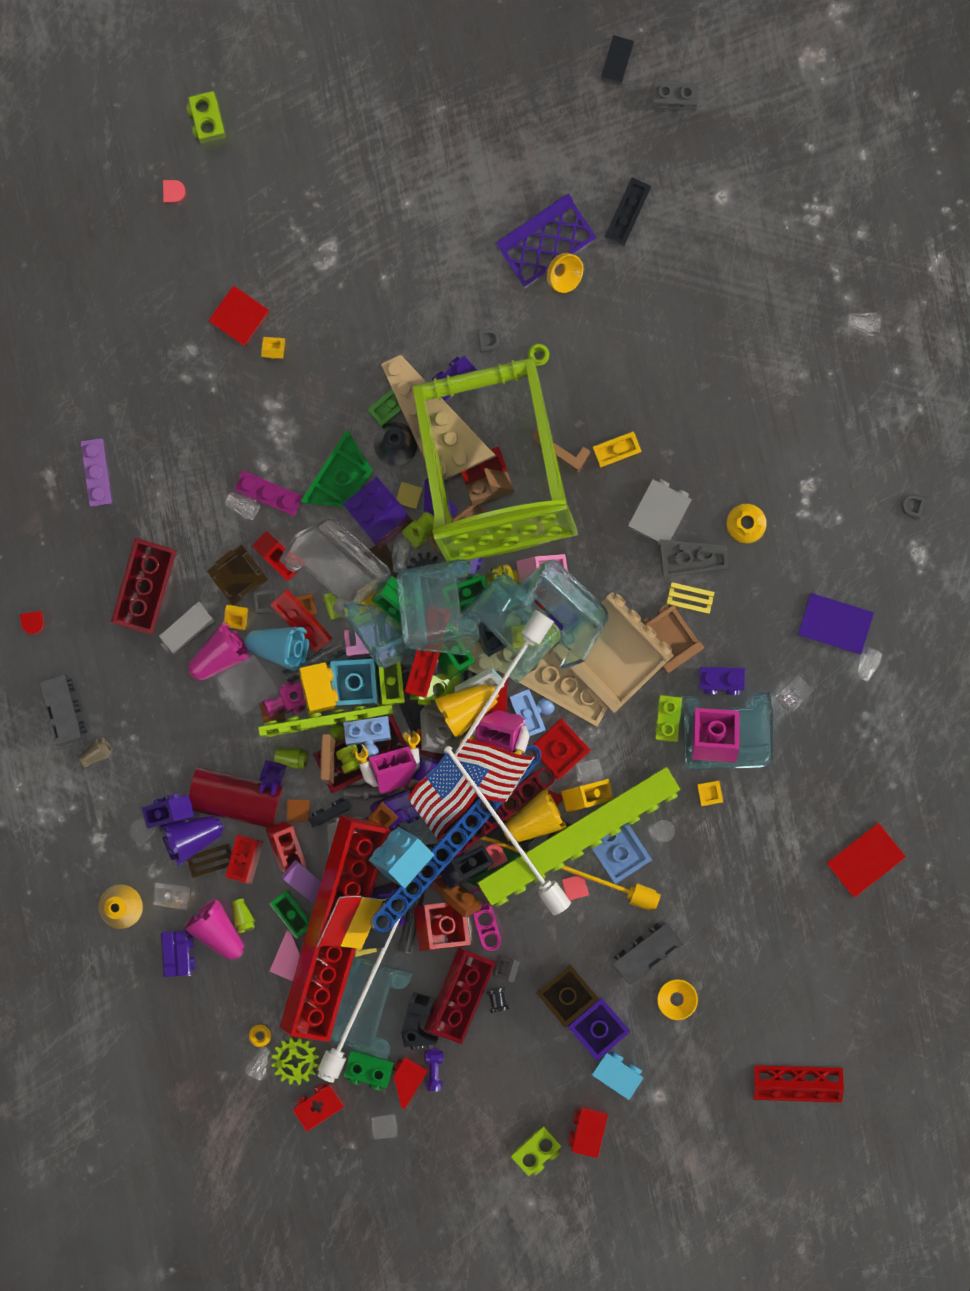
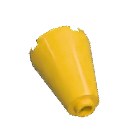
(464, 706)
(536, 819)
(129, 906)

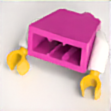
(503, 730)
(393, 768)

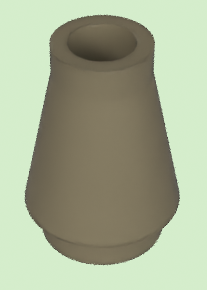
(95, 752)

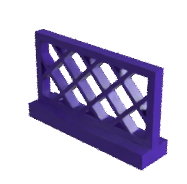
(535, 223)

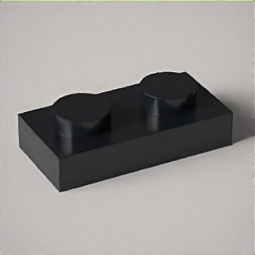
(321, 816)

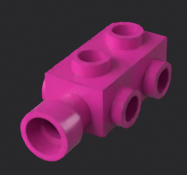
(284, 701)

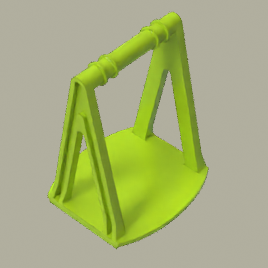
(504, 528)

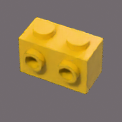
(317, 688)

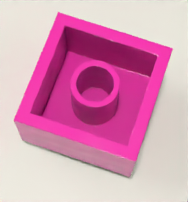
(715, 735)

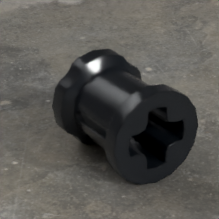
(497, 1000)

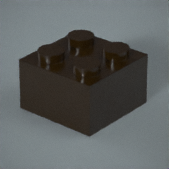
(567, 995)

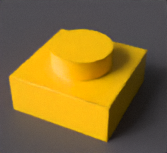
(273, 347)
(236, 617)
(710, 793)

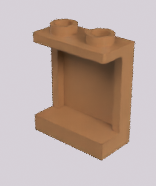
(564, 457)
(676, 633)

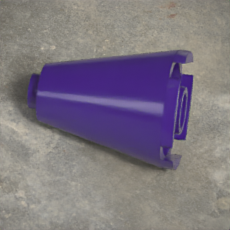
(189, 837)

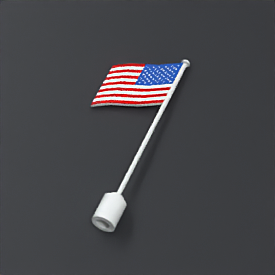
(489, 766)
(447, 794)

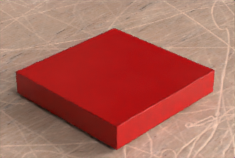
(238, 315)
(561, 748)

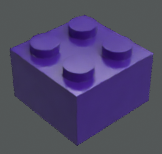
(375, 510)
(599, 1028)

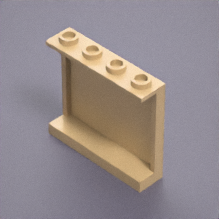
(622, 655)

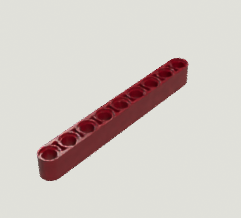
(503, 813)

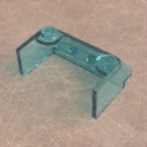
(568, 602)

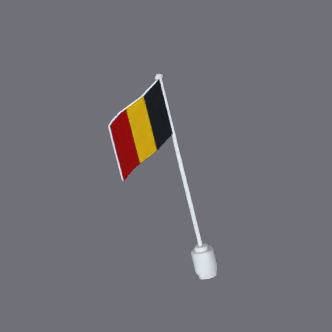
(351, 928)

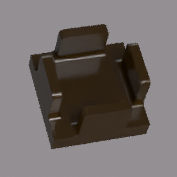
(237, 575)

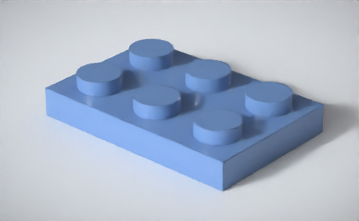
(621, 854)

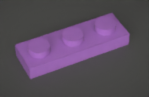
(96, 472)

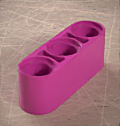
(491, 928)

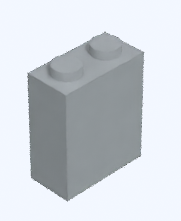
(659, 511)

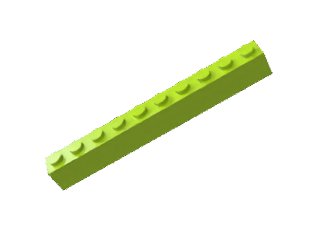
(578, 836)

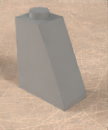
(186, 628)

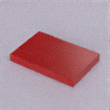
(866, 860)

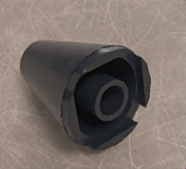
(395, 452)

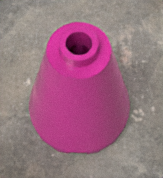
(218, 653)
(215, 930)

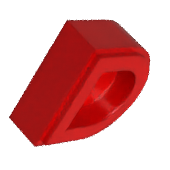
(32, 622)

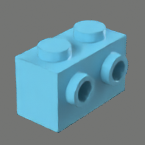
(617, 1074)

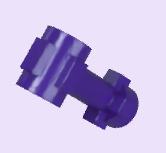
(433, 1058)

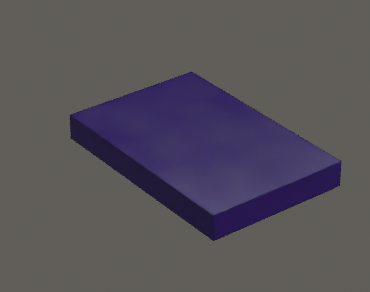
(835, 623)

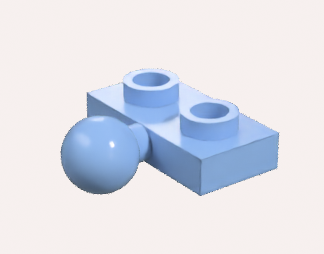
(525, 706)
(367, 732)

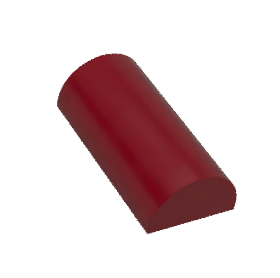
(143, 586)
(343, 780)
(233, 798)
(459, 995)

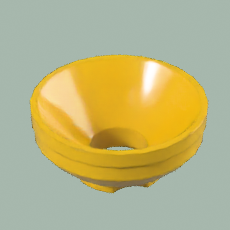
(569, 276)
(735, 528)
(689, 1003)

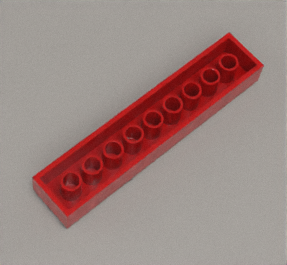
(325, 969)

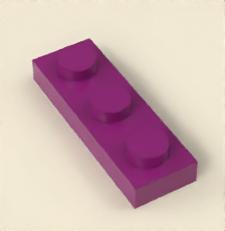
(268, 493)

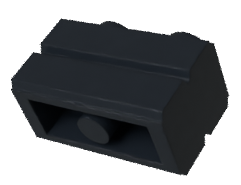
(466, 867)

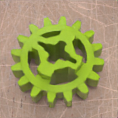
(293, 1050)

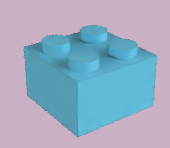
(356, 680)
(401, 857)

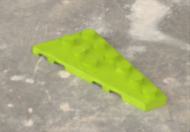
(317, 720)

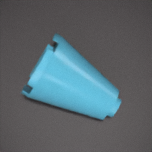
(279, 645)

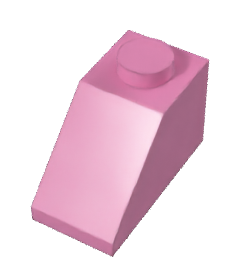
(529, 565)
(286, 958)

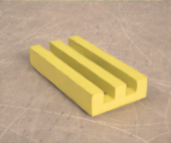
(691, 589)

